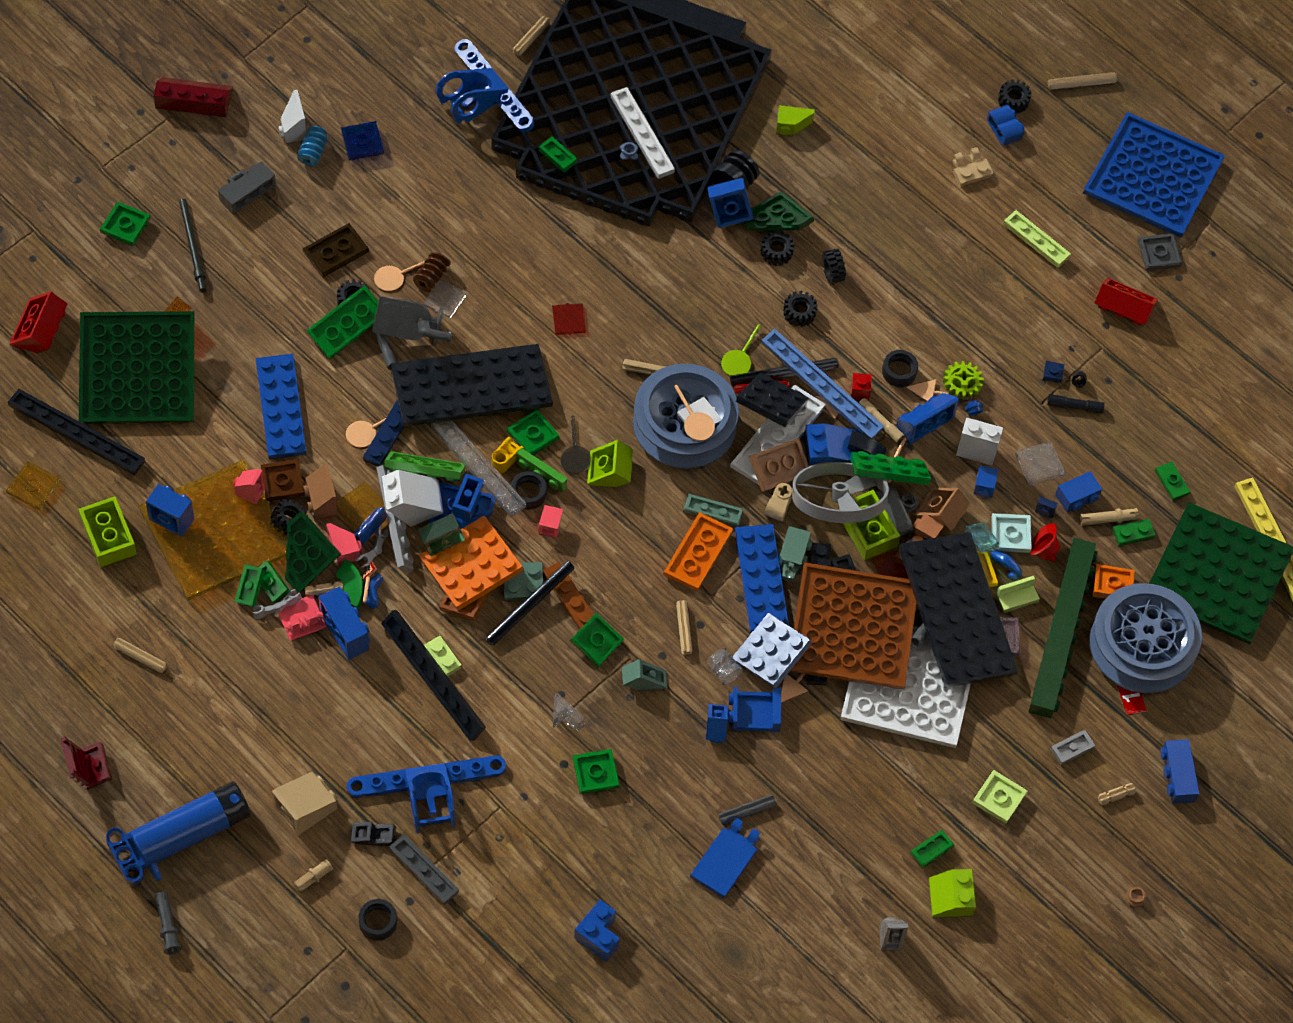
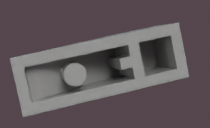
(892, 933)

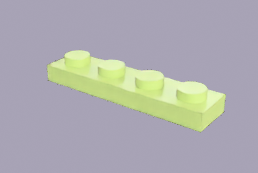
(1036, 238)

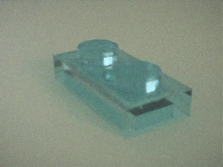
(983, 537)

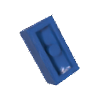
(368, 527)

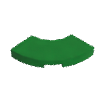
(352, 583)

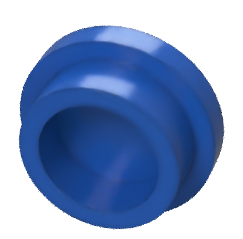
(974, 407)

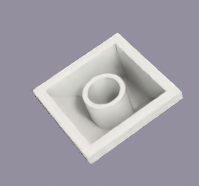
(293, 120)

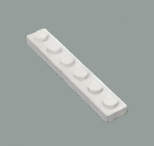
(642, 133)

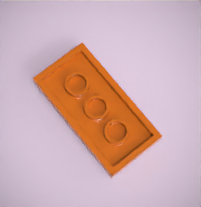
(698, 551)

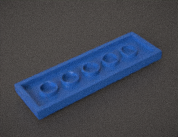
(280, 406)
(760, 574)

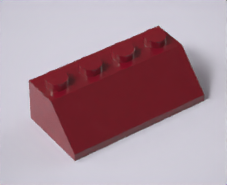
(192, 96)

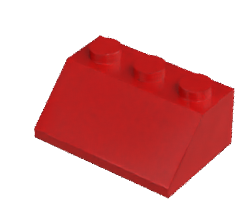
(1125, 301)
(39, 323)

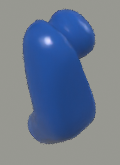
(1007, 562)
(372, 598)

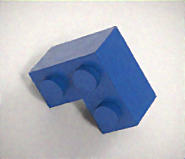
(594, 931)

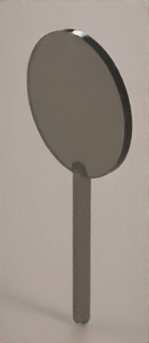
(576, 458)

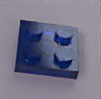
(362, 140)

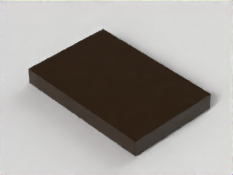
(335, 250)

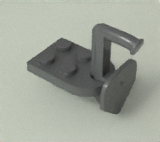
(408, 320)

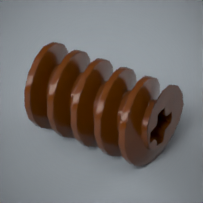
(431, 271)

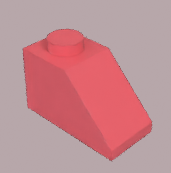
(250, 485)
(344, 542)

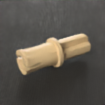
(313, 875)

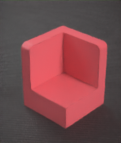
(550, 521)

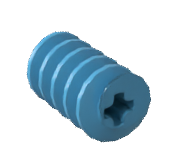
(312, 146)

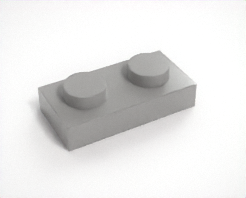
(1072, 747)

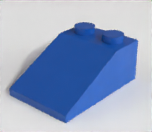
(827, 443)

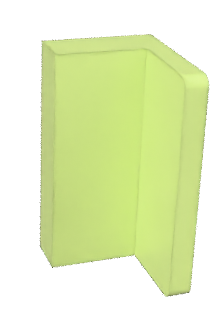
(1017, 594)

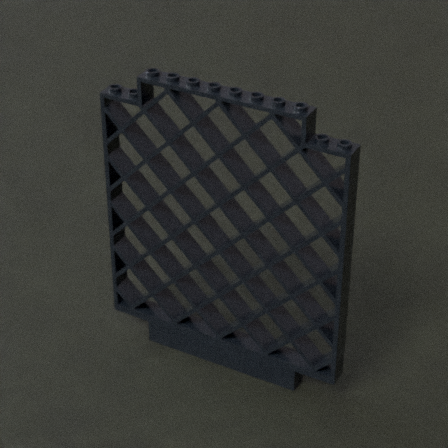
(708, 30)

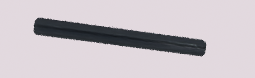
(780, 372)
(538, 595)

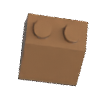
(321, 493)
(943, 505)

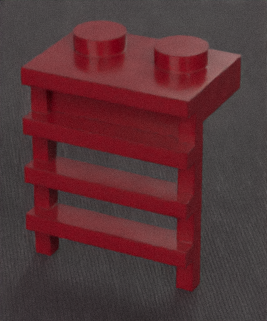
(87, 764)

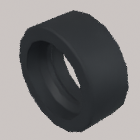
(899, 380)
(532, 477)
(374, 905)

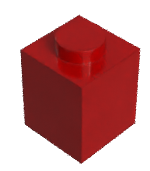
(861, 386)

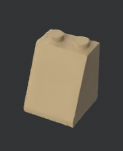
(304, 802)

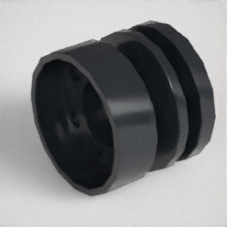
(734, 167)

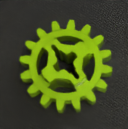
(963, 380)

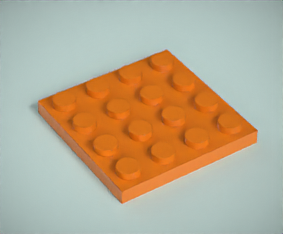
(473, 565)

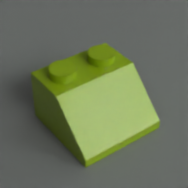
(610, 465)
(952, 893)

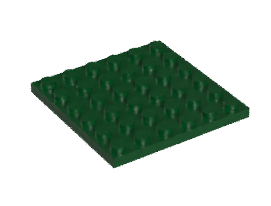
(136, 367)
(1222, 570)

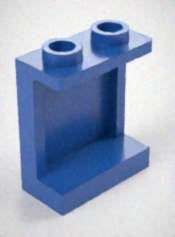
(755, 710)

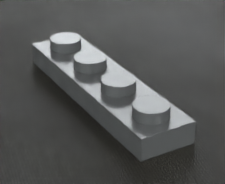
(423, 869)

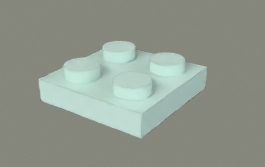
(1012, 532)

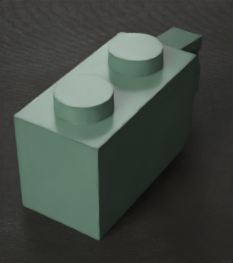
(793, 552)

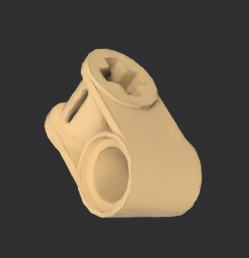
(778, 504)

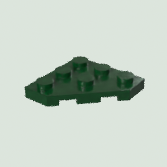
(778, 214)
(306, 552)

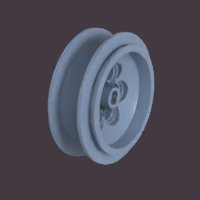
(659, 397)
(1121, 658)

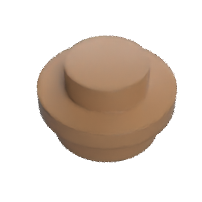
(1135, 897)

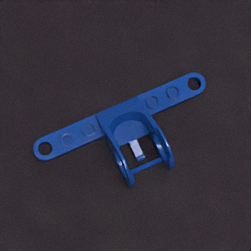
(481, 86)
(427, 783)

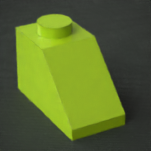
(793, 119)

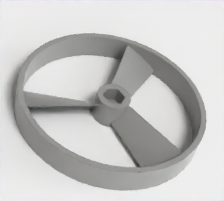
(841, 492)

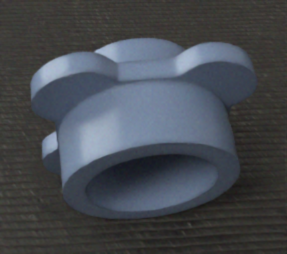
(632, 148)

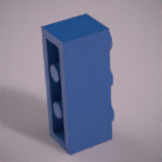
(1179, 771)

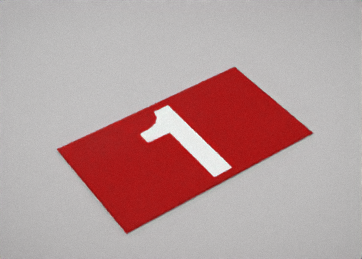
(1132, 701)

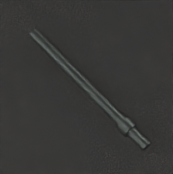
(199, 273)

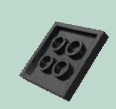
(772, 399)

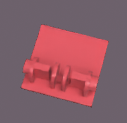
(302, 618)

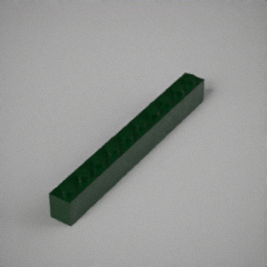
(1062, 628)

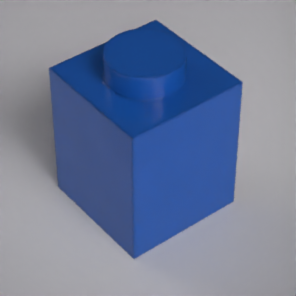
(985, 481)

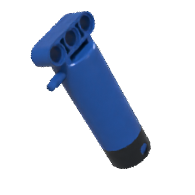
(178, 830)

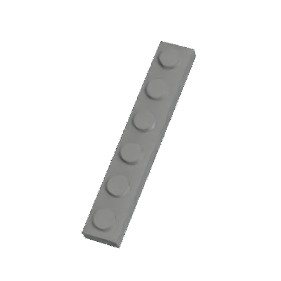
(397, 531)

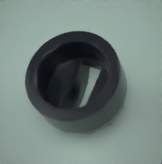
(1082, 380)

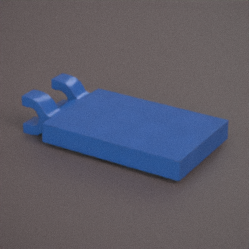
(726, 859)

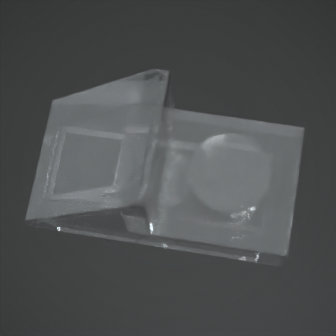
(564, 710)

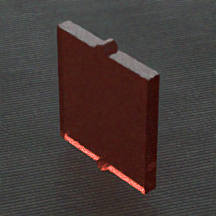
(568, 319)
(886, 566)

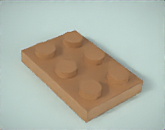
(778, 464)

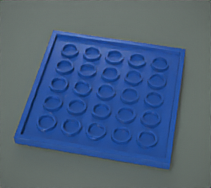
(1154, 174)

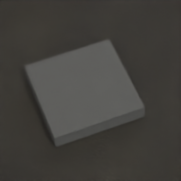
(1159, 252)

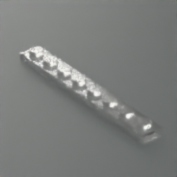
(479, 466)

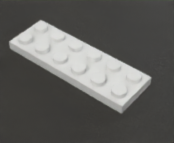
(773, 434)

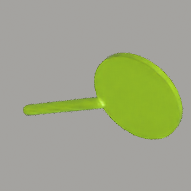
(736, 360)

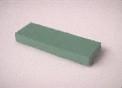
(719, 511)

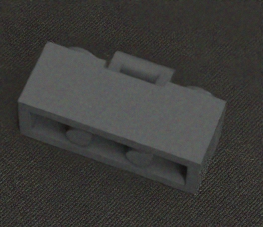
(246, 187)

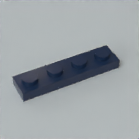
(385, 438)

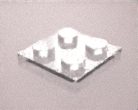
(1040, 463)

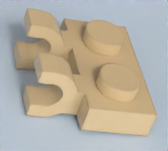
(972, 172)

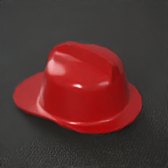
(1046, 543)

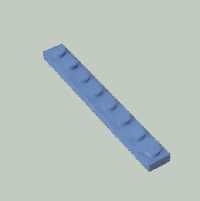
(822, 384)

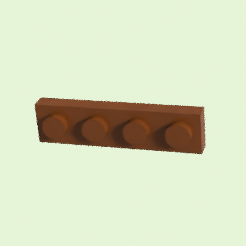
(570, 598)

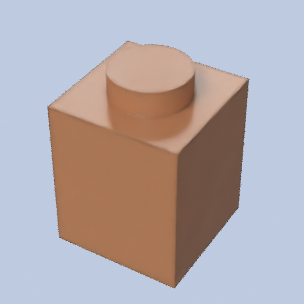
(928, 527)

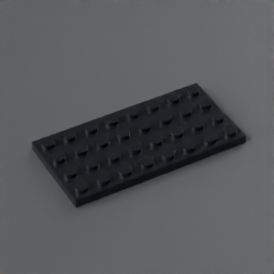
(471, 385)
(957, 610)

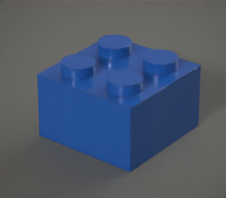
(730, 203)
(170, 509)

